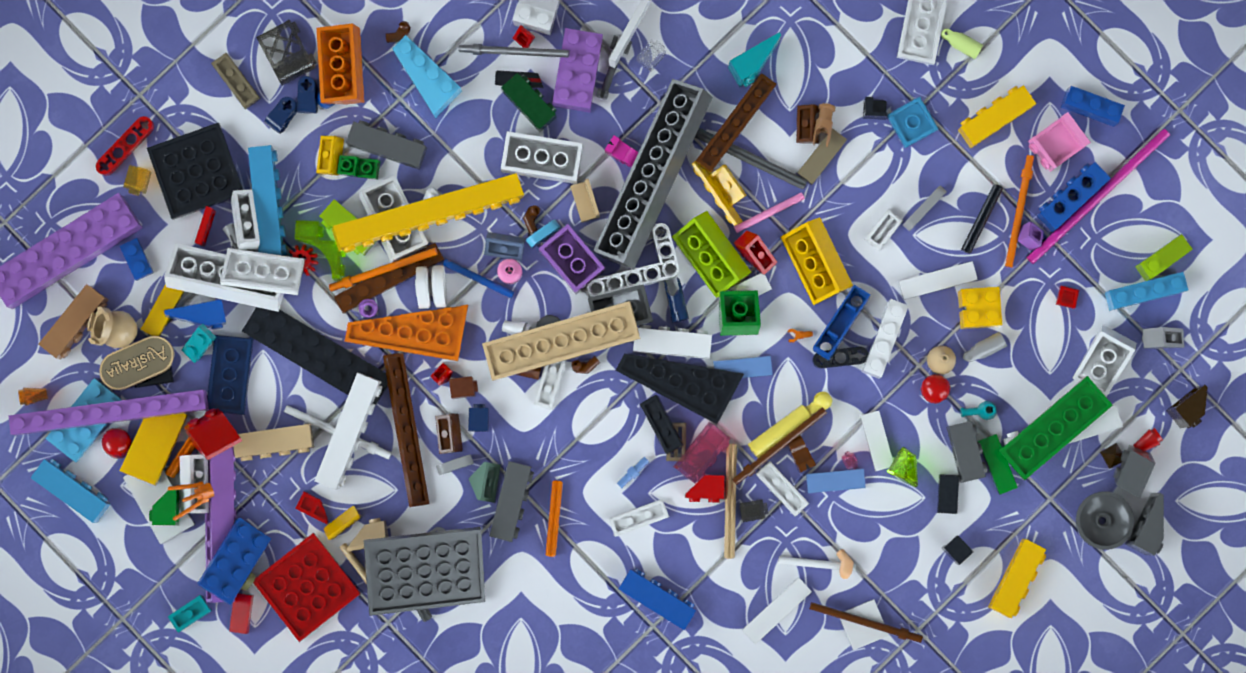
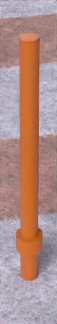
(1026, 175)
(349, 281)

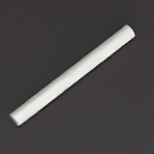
(811, 563)

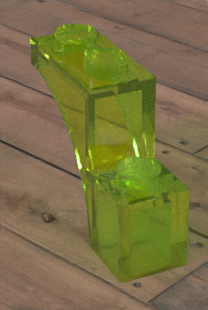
(311, 233)

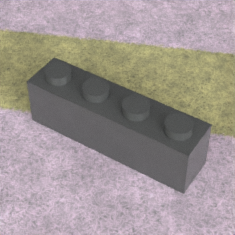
(386, 145)
(510, 501)

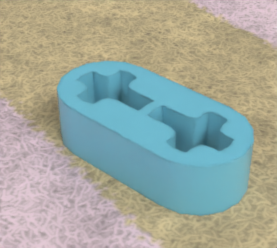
(543, 233)

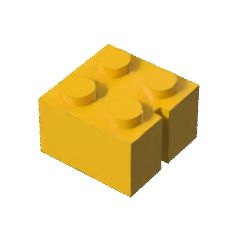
(982, 308)

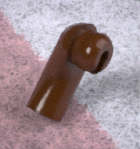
(404, 29)

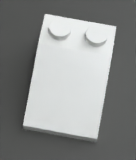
(536, 15)
(1105, 359)

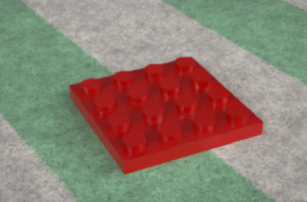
(306, 587)

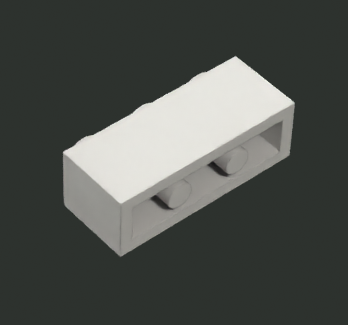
(245, 220)
(193, 470)

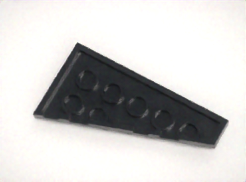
(691, 386)

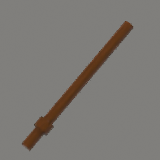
(750, 469)
(902, 633)

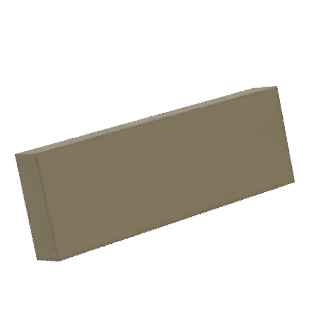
(235, 81)
(821, 157)

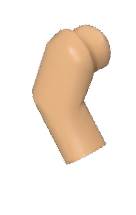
(846, 564)

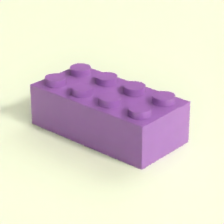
(578, 73)

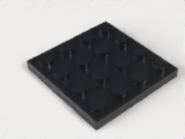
(195, 170)

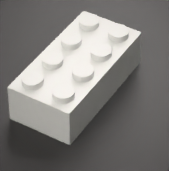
(541, 157)

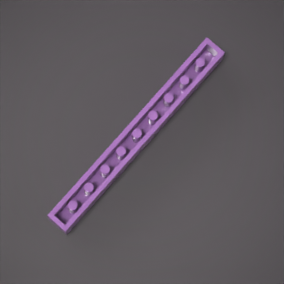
(108, 412)

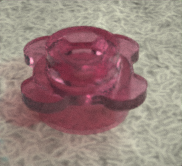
(850, 460)

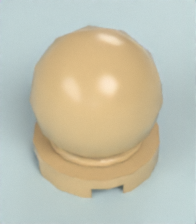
(111, 328)

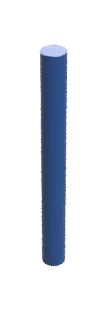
(478, 278)

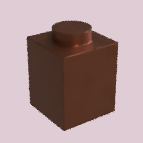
(463, 387)

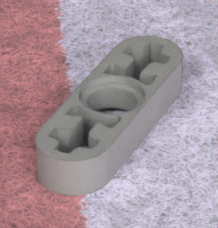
(924, 208)

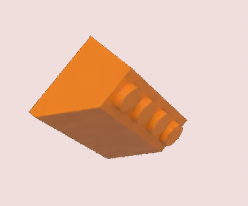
(340, 64)

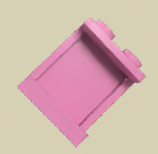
(1058, 142)

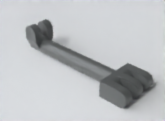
(604, 91)

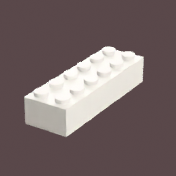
(201, 272)

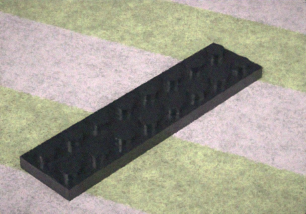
(310, 350)

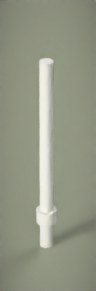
(370, 447)

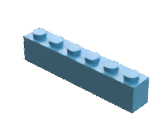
(266, 199)

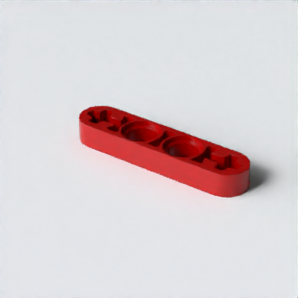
(127, 148)

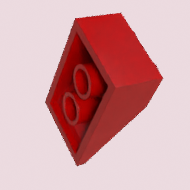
(212, 433)

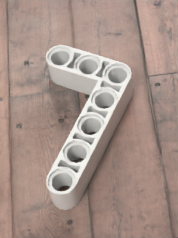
(641, 272)

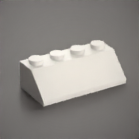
(387, 196)

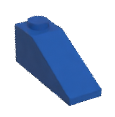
(207, 313)

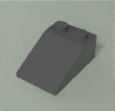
(635, 295)
(1149, 528)

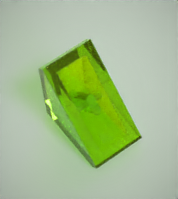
(905, 467)

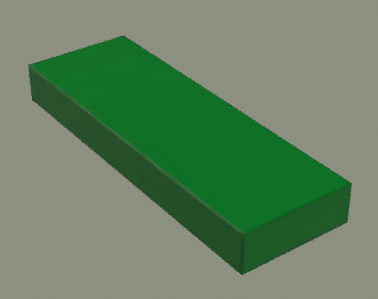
(997, 464)

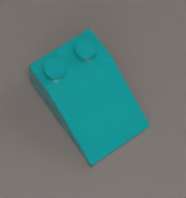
(749, 64)

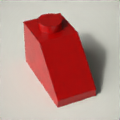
(755, 251)

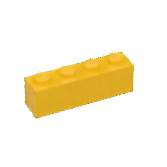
(997, 116)
(1017, 578)

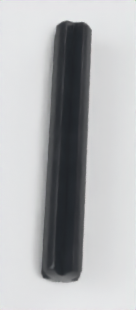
(981, 218)

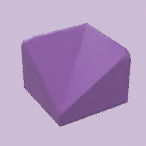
(1030, 236)

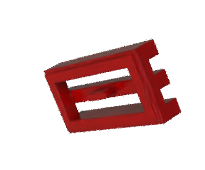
(205, 226)

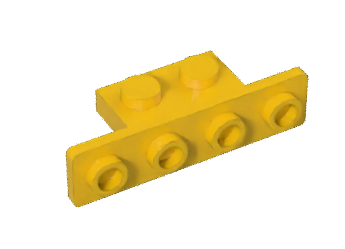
(724, 189)

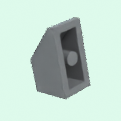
(1163, 338)

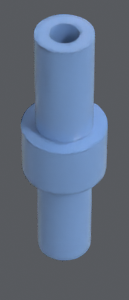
(633, 472)

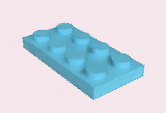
(76, 441)

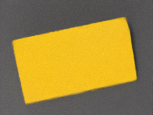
(329, 151)
(342, 522)

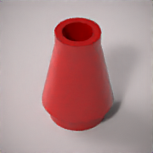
(1149, 440)

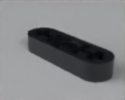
(855, 361)

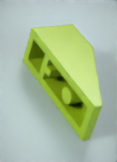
(1163, 258)

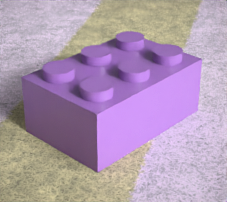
(571, 259)

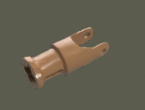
(824, 122)

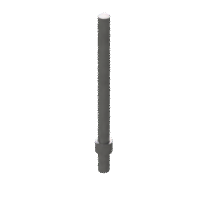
(478, 49)

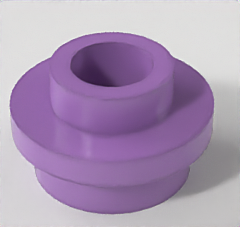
(368, 313)

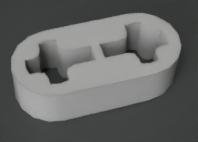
(454, 464)

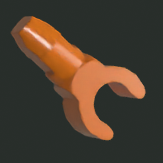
(799, 335)

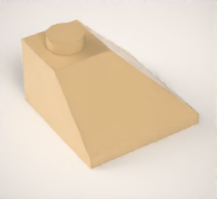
(375, 529)

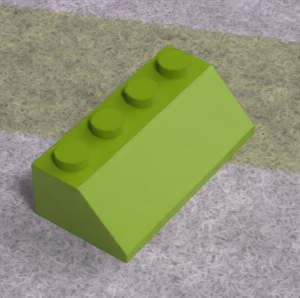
(711, 253)

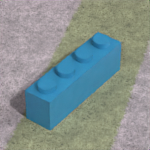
(1146, 291)
(70, 490)

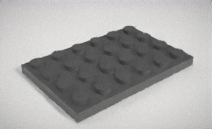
(424, 571)

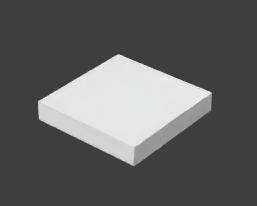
(859, 634)

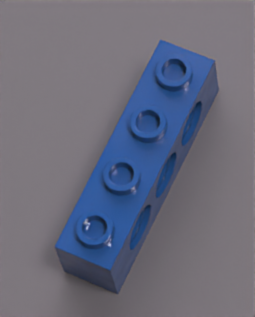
(1097, 179)

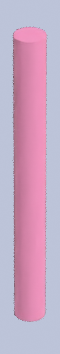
(769, 212)

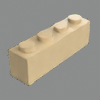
(274, 441)

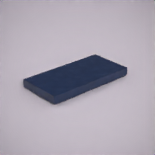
(229, 374)

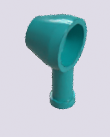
(980, 410)

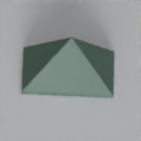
(485, 481)

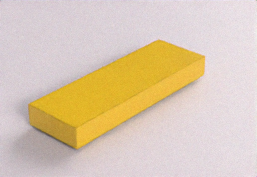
(156, 319)

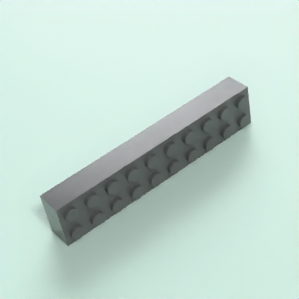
(653, 174)

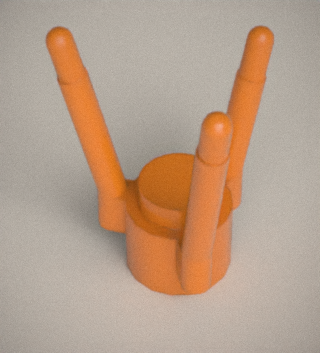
(202, 493)

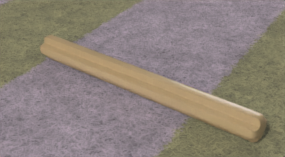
(730, 501)

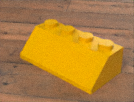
(816, 261)

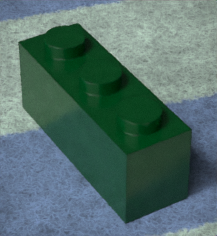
(529, 101)

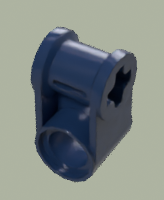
(306, 99)
(281, 116)

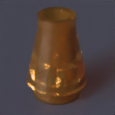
(32, 395)

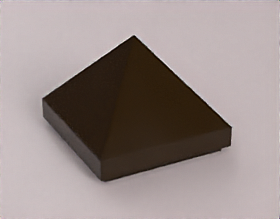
(1112, 455)

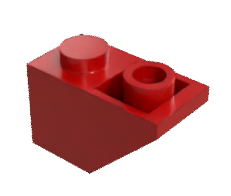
(708, 487)

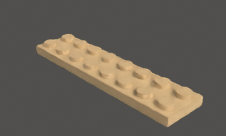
(561, 341)

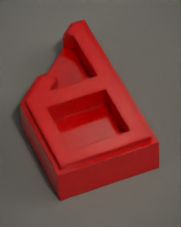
(313, 507)

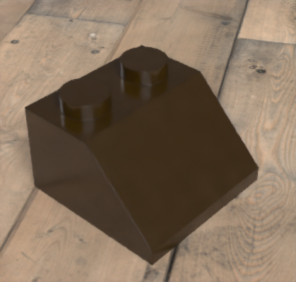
(1189, 408)

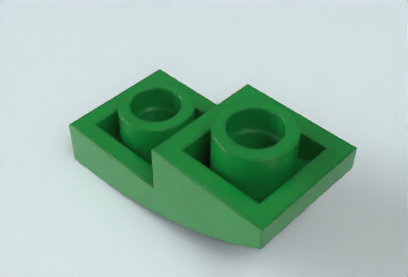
(358, 167)

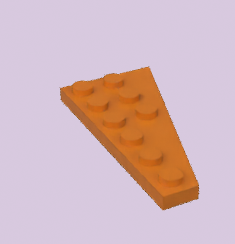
(422, 333)

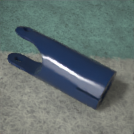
(677, 304)

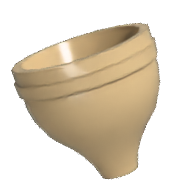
(941, 360)

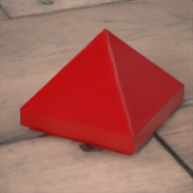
(523, 37)
(441, 374)

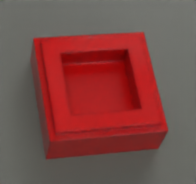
(1067, 297)

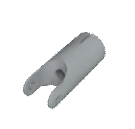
(985, 348)

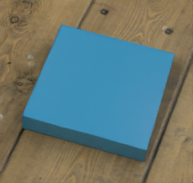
(912, 122)

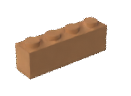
(72, 322)

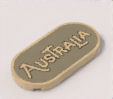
(137, 363)

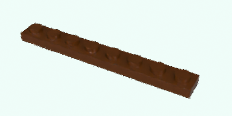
(406, 429)

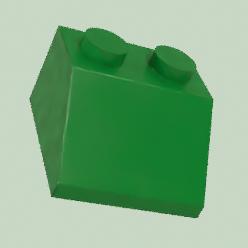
(739, 313)

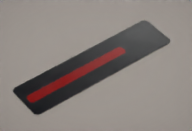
(502, 77)

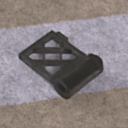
(296, 63)

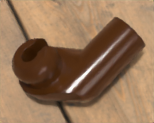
(530, 217)
(585, 367)

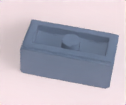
(504, 246)

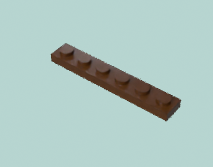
(735, 123)
(379, 284)

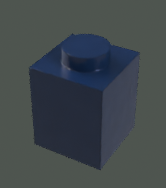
(478, 418)

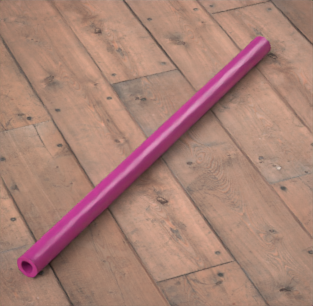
(1098, 196)

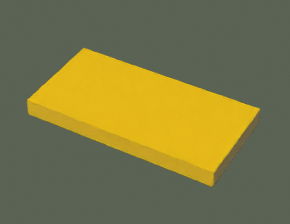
(153, 447)

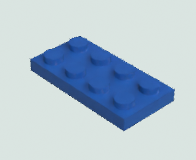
(234, 561)

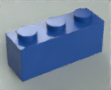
(1092, 106)

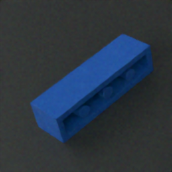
(657, 599)

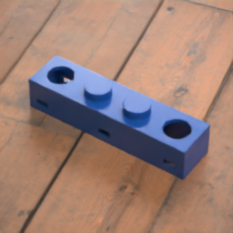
(841, 322)

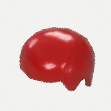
(935, 388)
(116, 443)

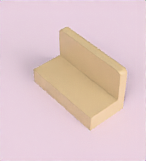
(585, 201)

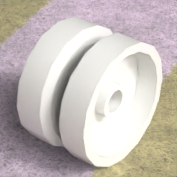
(429, 287)

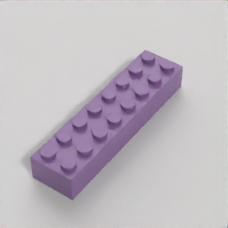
(67, 250)

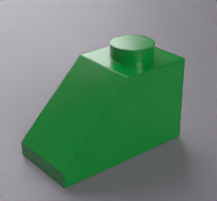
(165, 509)

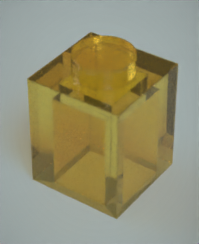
(137, 180)

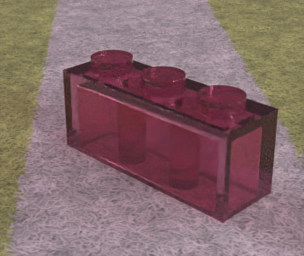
(702, 453)

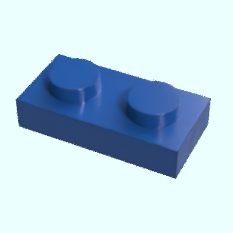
(136, 259)

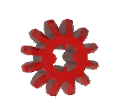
(307, 254)

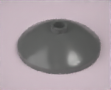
(1117, 516)

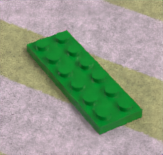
(1055, 428)

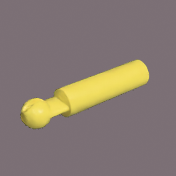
(788, 424)

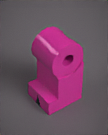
(621, 151)

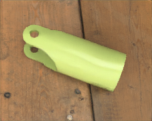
(962, 43)

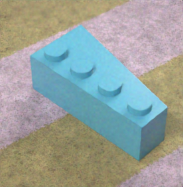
(429, 79)

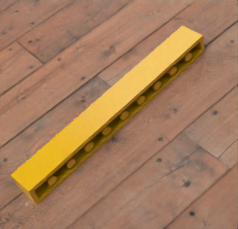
(427, 212)

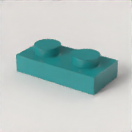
(198, 343)
(189, 613)

